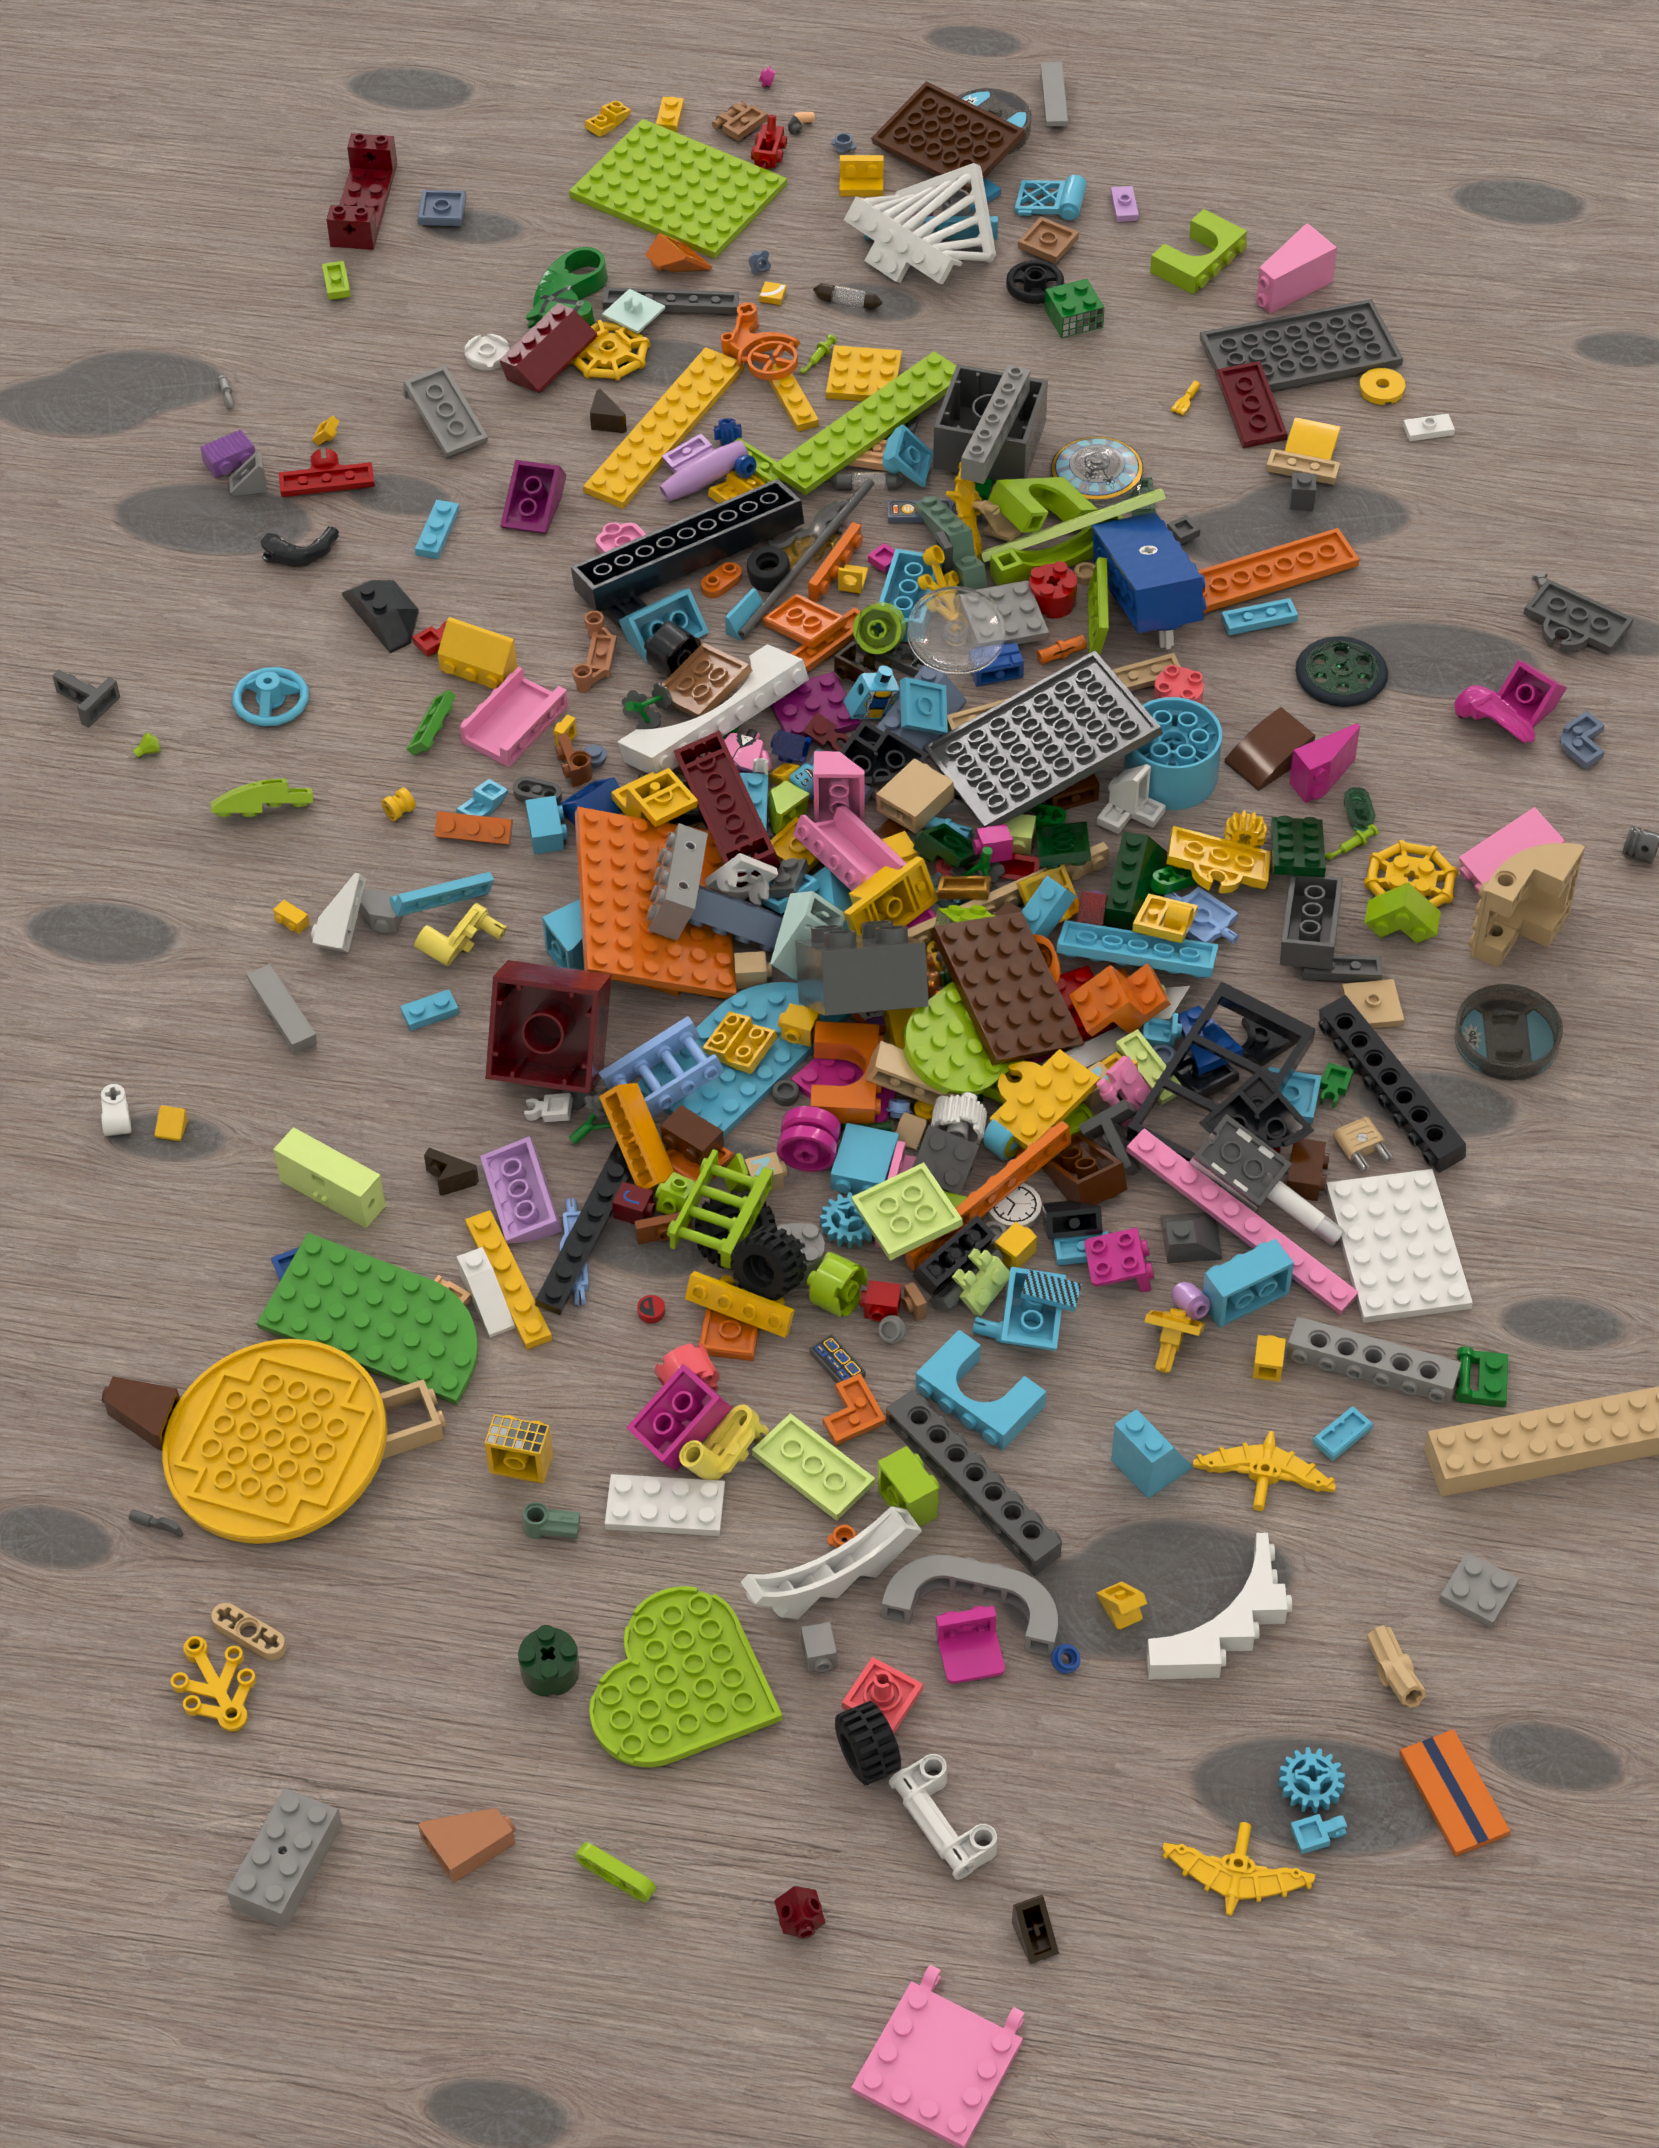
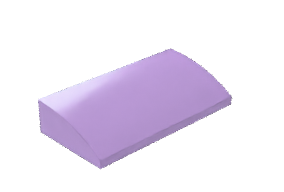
(521, 1192)

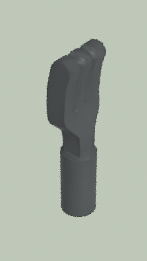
(161, 1523)

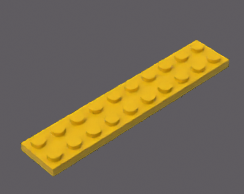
(663, 428)

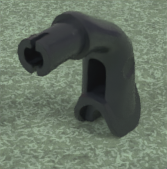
(288, 554)

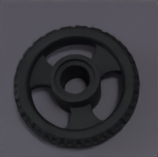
(1034, 276)

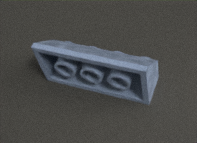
(892, 719)
(736, 917)

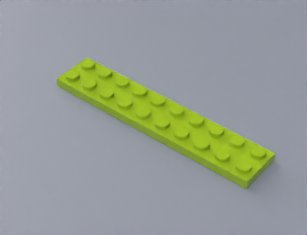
(866, 424)

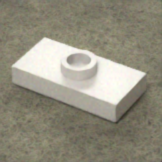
(1428, 427)

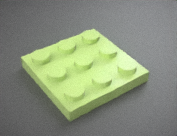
(907, 1211)

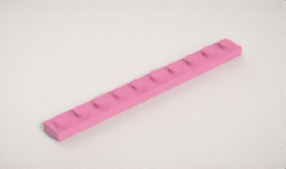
(1239, 1218)

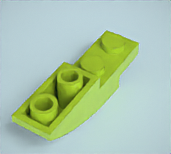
(249, 798)

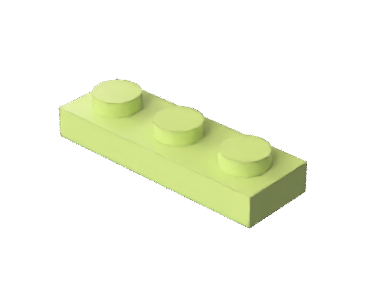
(1149, 1062)

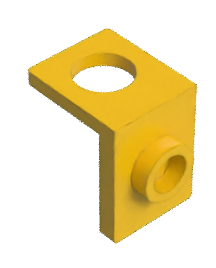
(852, 578)

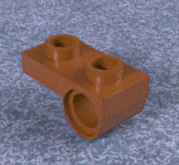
(576, 764)

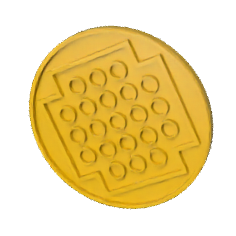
(274, 1441)

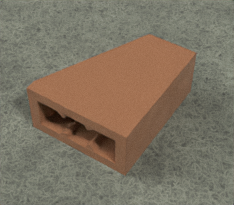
(467, 1840)

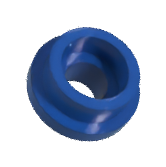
(745, 466)
(1072, 1654)

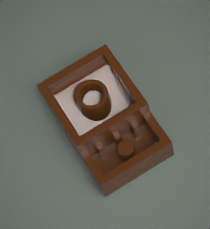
(1269, 748)

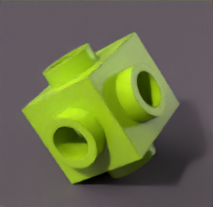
(673, 1193)

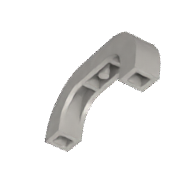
(978, 1580)

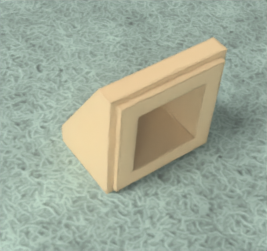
(911, 1130)

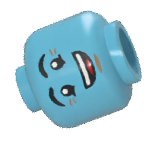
(804, 779)

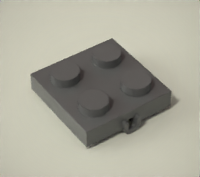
(947, 1158)

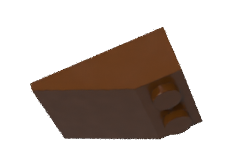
(1086, 1172)

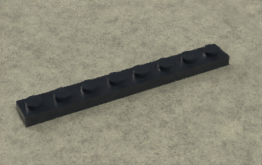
(584, 1235)

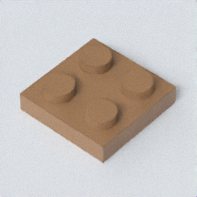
(1048, 240)

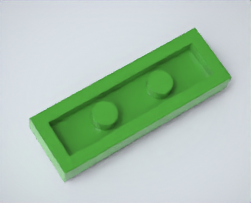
(431, 723)

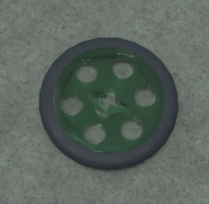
(1356, 650)

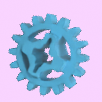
(847, 1225)
(1299, 1784)

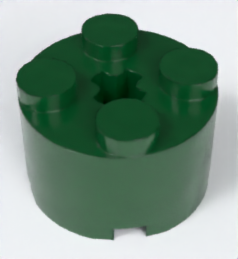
(549, 1661)

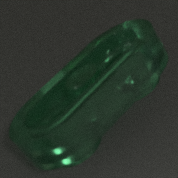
(1359, 808)

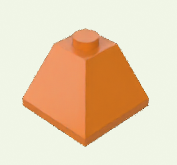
(674, 256)

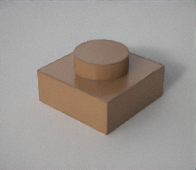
(914, 1302)

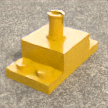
(892, 896)

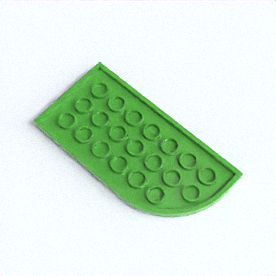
(376, 1315)

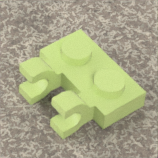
(985, 1285)

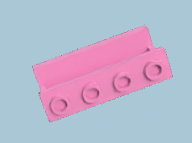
(512, 718)
(846, 847)

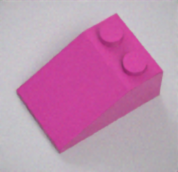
(1323, 762)

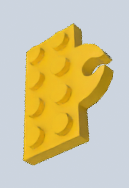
(1218, 860)
(1042, 1096)

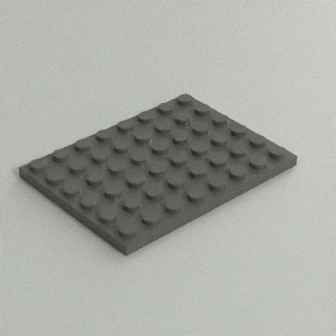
(1042, 740)

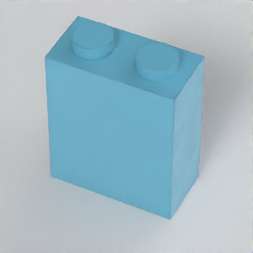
(862, 1158)

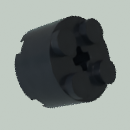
(670, 647)

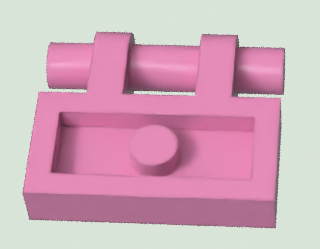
(1127, 1082)

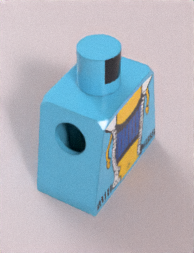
(872, 695)

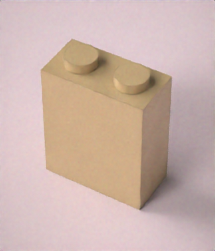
(915, 795)

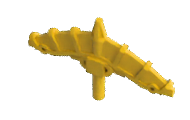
(963, 498)
(1265, 1466)
(1235, 1874)

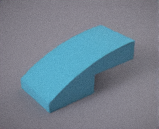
(485, 799)

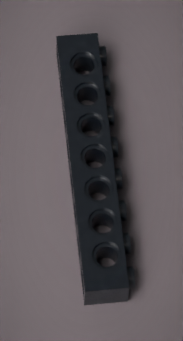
(1344, 1014)

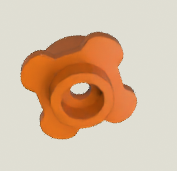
(841, 1532)

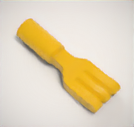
(1183, 404)

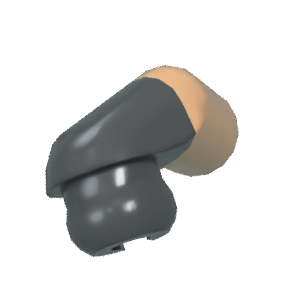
(798, 119)

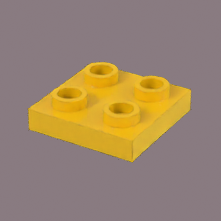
(1029, 885)
(1165, 918)

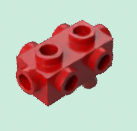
(769, 144)

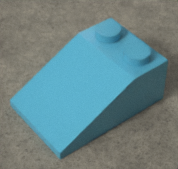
(1029, 1321)

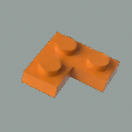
(860, 1411)

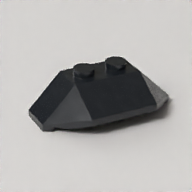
(385, 611)

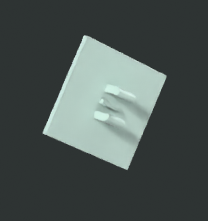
(633, 311)

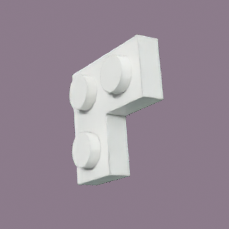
(1115, 818)

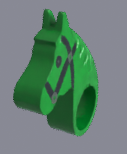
(568, 289)

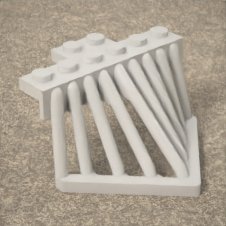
(905, 241)

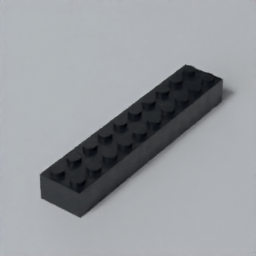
(687, 545)

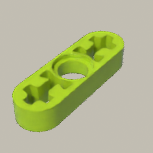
(615, 1872)

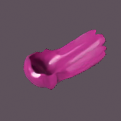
(1483, 702)

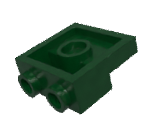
(945, 844)

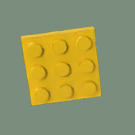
(861, 371)

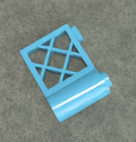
(1067, 198)

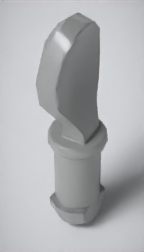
(226, 390)

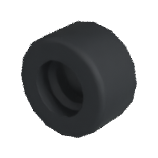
(763, 558)

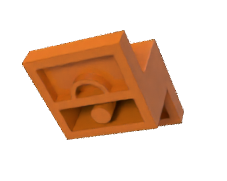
(1119, 999)

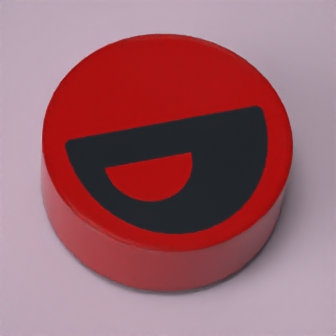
(651, 1309)

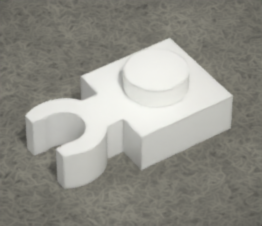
(553, 1108)

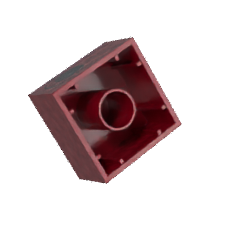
(548, 1026)

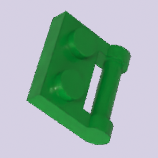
(1491, 1377)

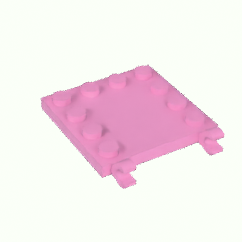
(938, 2062)

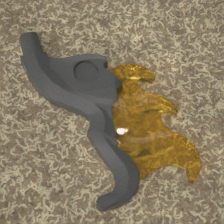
(799, 541)

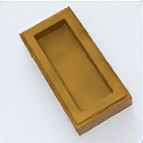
(964, 887)

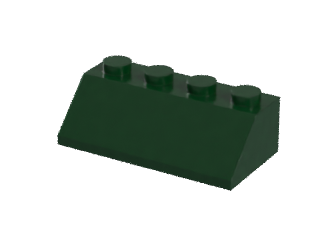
(1135, 864)

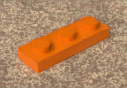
(473, 828)

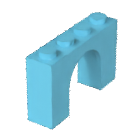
(996, 1420)

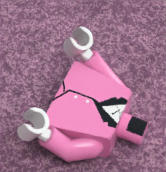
(748, 752)

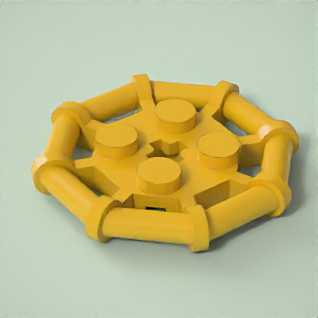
(619, 352)
(1408, 866)

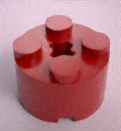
(1054, 589)

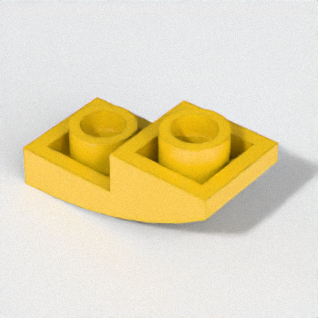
(610, 117)

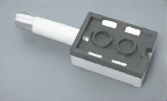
(1253, 1172)

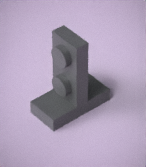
(92, 701)
(1109, 1125)

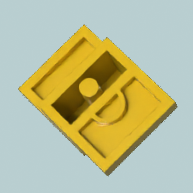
(655, 797)

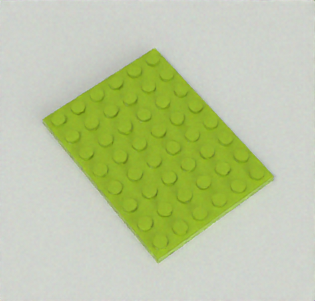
(678, 188)

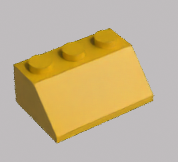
(476, 653)

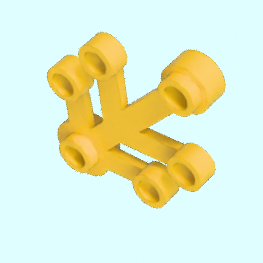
(933, 557)
(216, 1687)

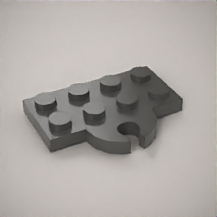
(1576, 619)

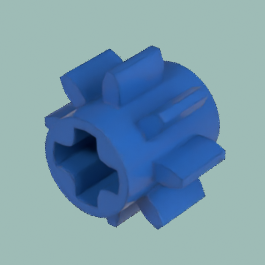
(727, 431)

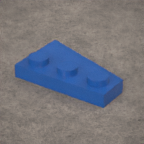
(1214, 1032)

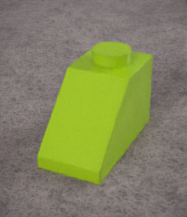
(785, 804)

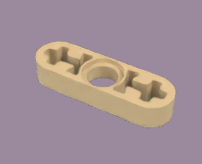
(254, 1642)

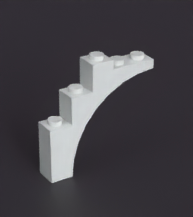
(867, 1554)
(1203, 1650)

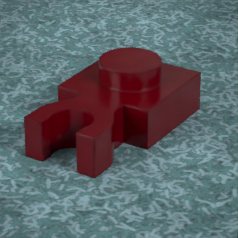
(823, 732)

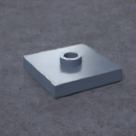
(442, 207)

